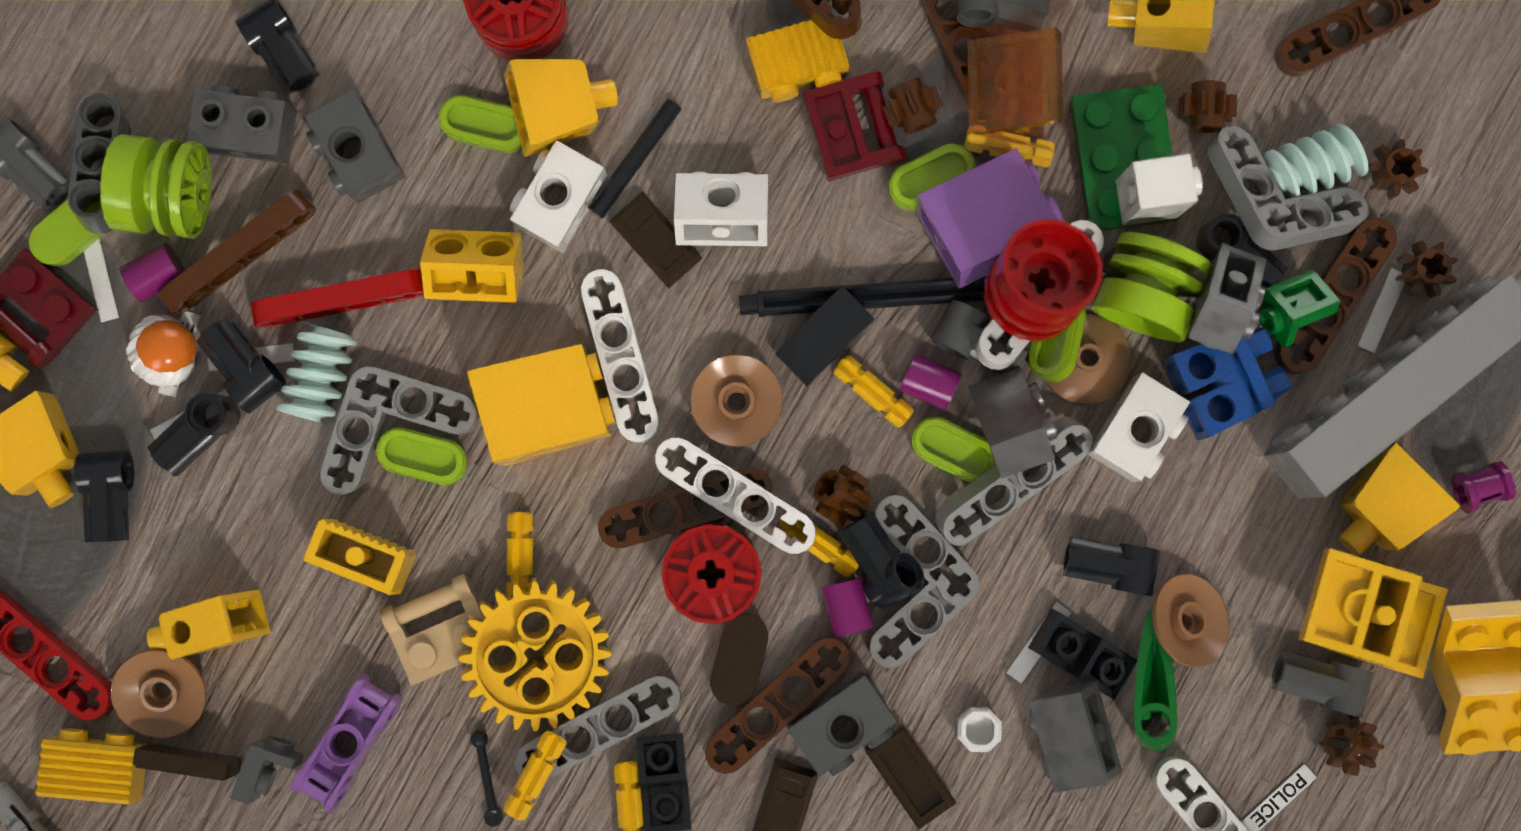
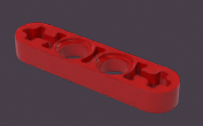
(337, 298)
(35, 662)

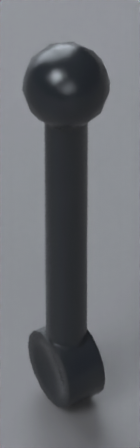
(494, 814)

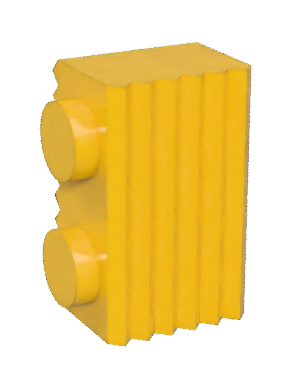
(795, 59)
(360, 556)
(90, 767)

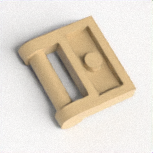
(438, 646)

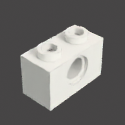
(1158, 189)
(560, 222)
(704, 223)
(1155, 404)

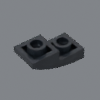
(824, 336)
(1082, 653)
(664, 783)

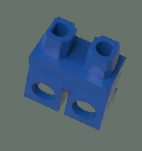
(1233, 383)

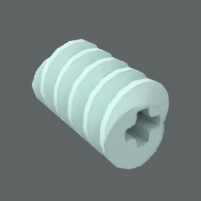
(1317, 160)
(316, 373)

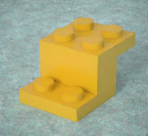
(1373, 613)
(1479, 677)

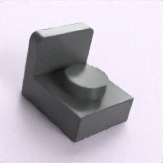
(256, 772)

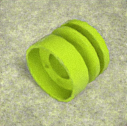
(156, 186)
(1155, 277)

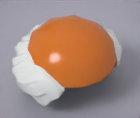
(162, 351)

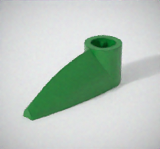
(1154, 690)

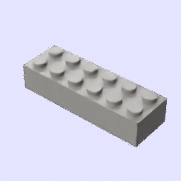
(1400, 390)

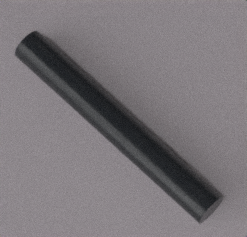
(635, 158)

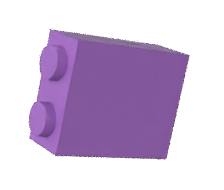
(980, 211)

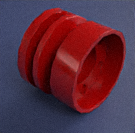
(520, 29)
(1057, 262)
(693, 595)

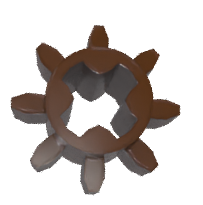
(912, 106)
(1207, 106)
(1408, 162)
(1438, 265)
(842, 495)
(1364, 746)

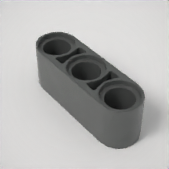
(89, 146)

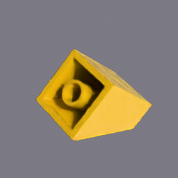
(541, 404)

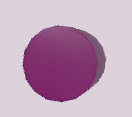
(151, 271)
(930, 382)
(847, 607)

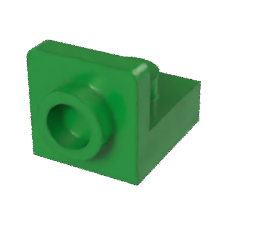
(1295, 305)

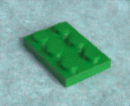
(1109, 136)

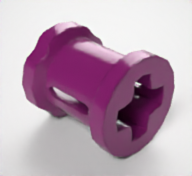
(1483, 486)

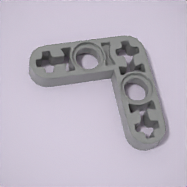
(1239, 159)
(374, 413)
(933, 591)

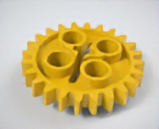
(504, 627)

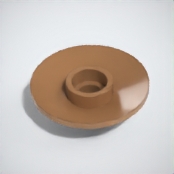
(1108, 375)
(736, 376)
(1190, 620)
(145, 706)

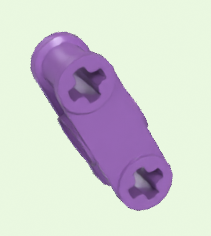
(329, 771)

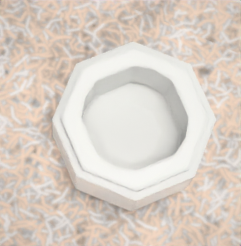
(979, 729)

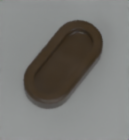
(739, 659)

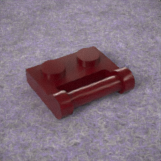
(839, 129)
(46, 299)

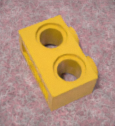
(472, 265)

